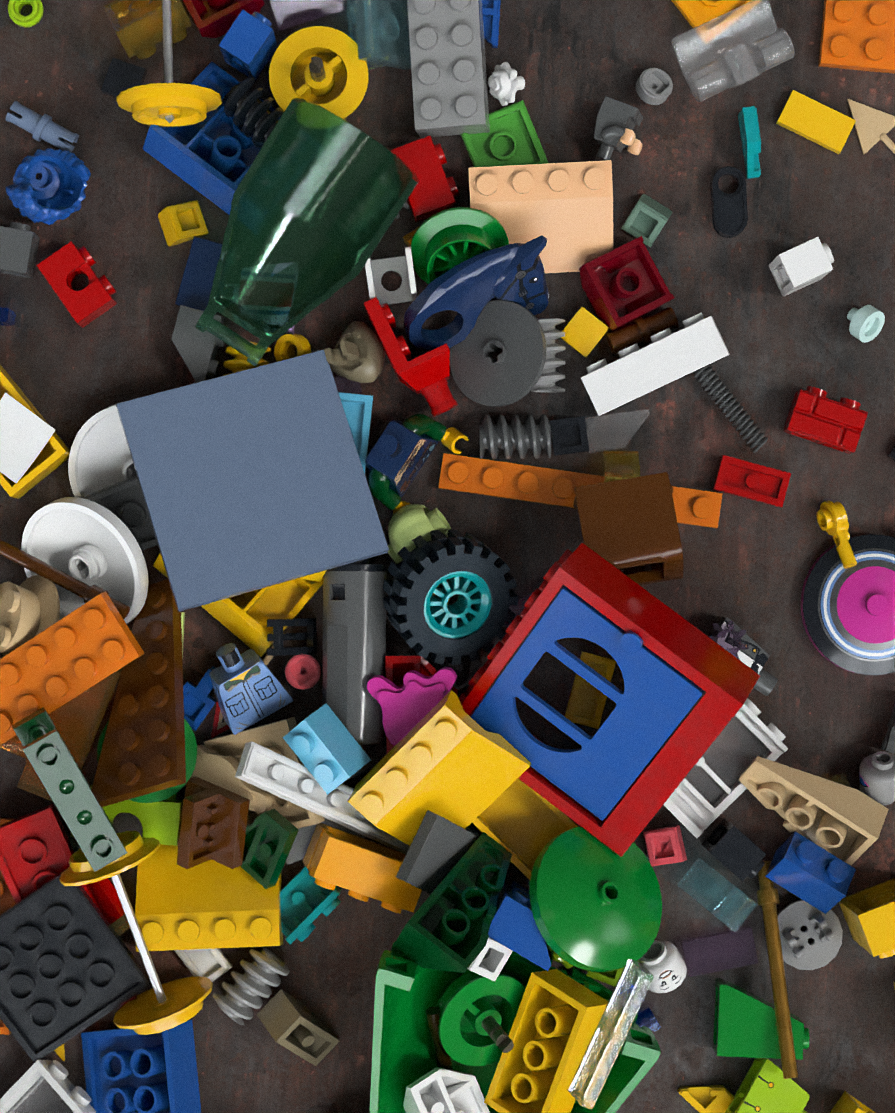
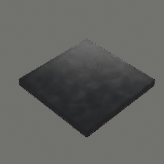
(61, 967)

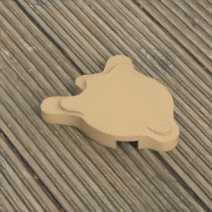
(222, 771)

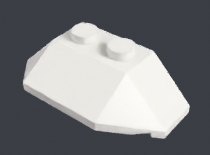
(445, 1092)

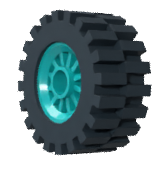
(426, 619)

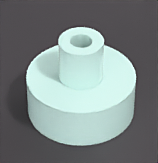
(865, 322)

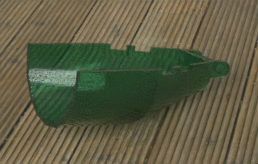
(302, 224)

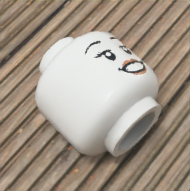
(666, 965)

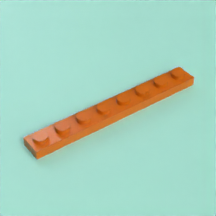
(557, 487)

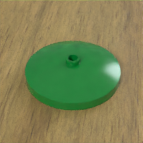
(594, 902)

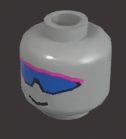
(878, 777)

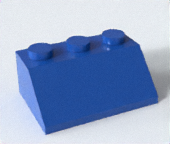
(516, 926)

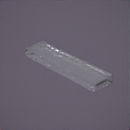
(610, 1033)

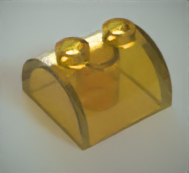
(141, 24)

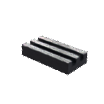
(278, 636)

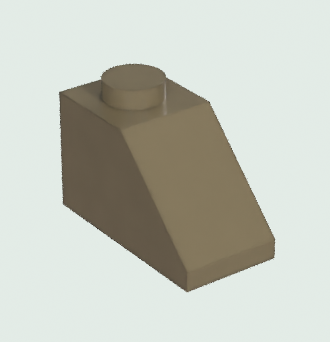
(297, 1028)

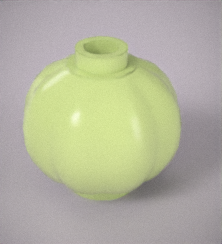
(410, 523)

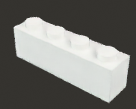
(654, 365)

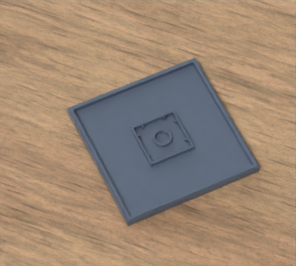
(251, 479)

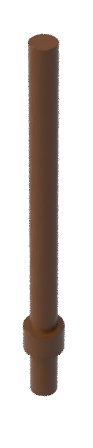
(57, 576)

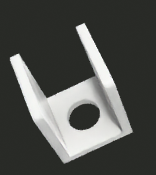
(404, 266)

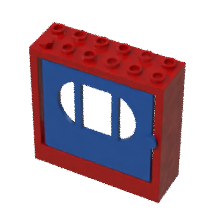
(664, 674)

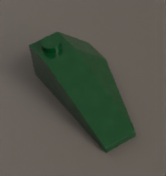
(457, 916)

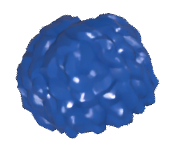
(55, 191)

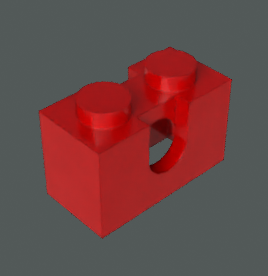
(62, 269)

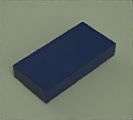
(199, 274)

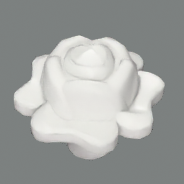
(505, 83)

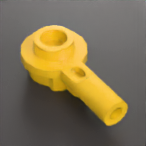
(834, 520)

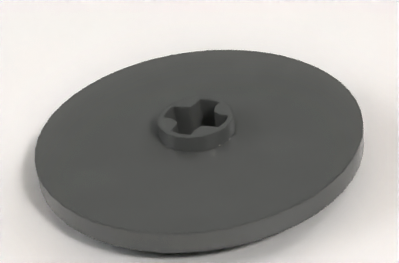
(515, 370)

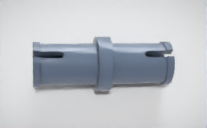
(41, 127)

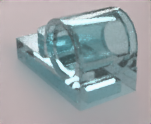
(717, 894)

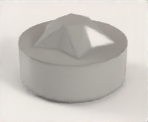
(654, 86)

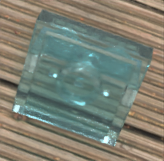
(380, 32)

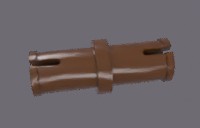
(641, 330)

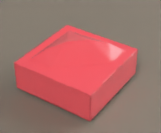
(665, 845)

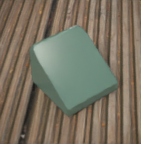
(647, 219)

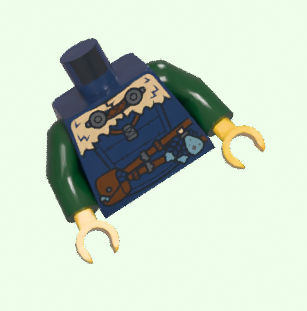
(402, 454)

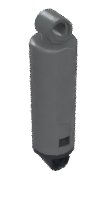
(355, 650)

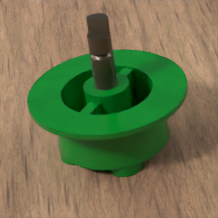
(479, 1017)

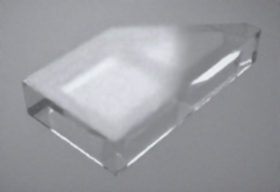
(613, 430)

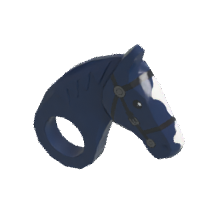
(503, 273)

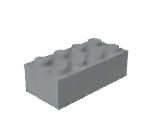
(448, 67)

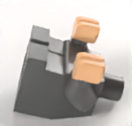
(615, 128)

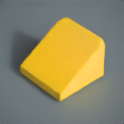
(182, 222)
(584, 332)

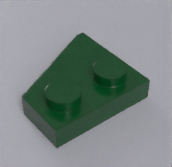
(267, 847)

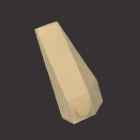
(817, 808)

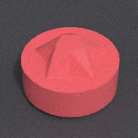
(303, 671)

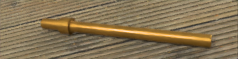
(768, 898)

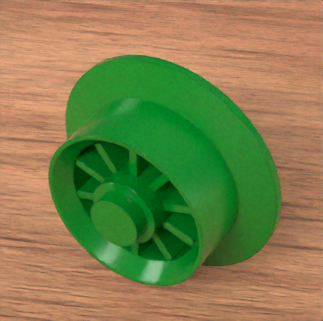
(452, 239)

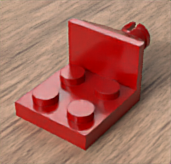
(423, 374)

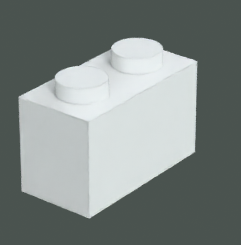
(801, 266)

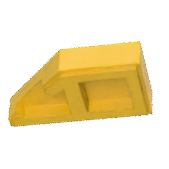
(707, 1098)

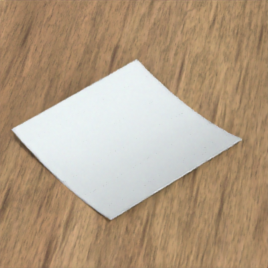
(21, 437)

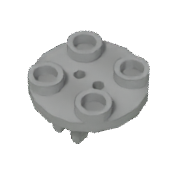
(822, 927)

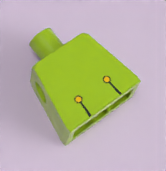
(768, 1092)

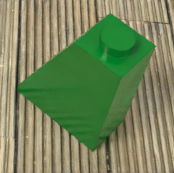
(748, 1025)

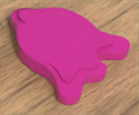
(409, 704)

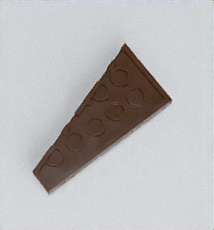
(146, 724)

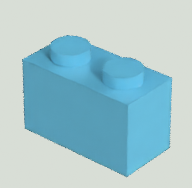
(326, 748)

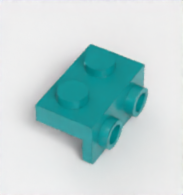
(302, 903)

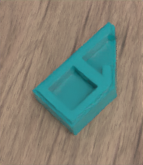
(750, 141)

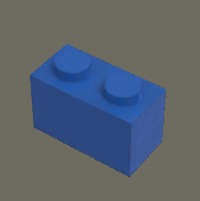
(249, 44)
(810, 872)

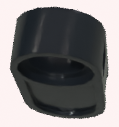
(729, 210)

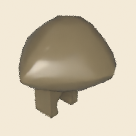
(357, 354)

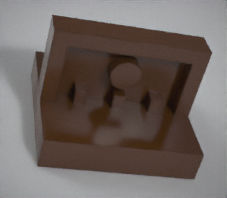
(212, 825)

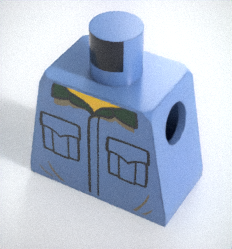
(245, 688)

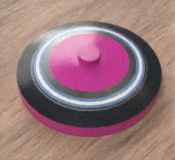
(853, 609)

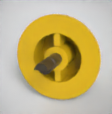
(320, 68)

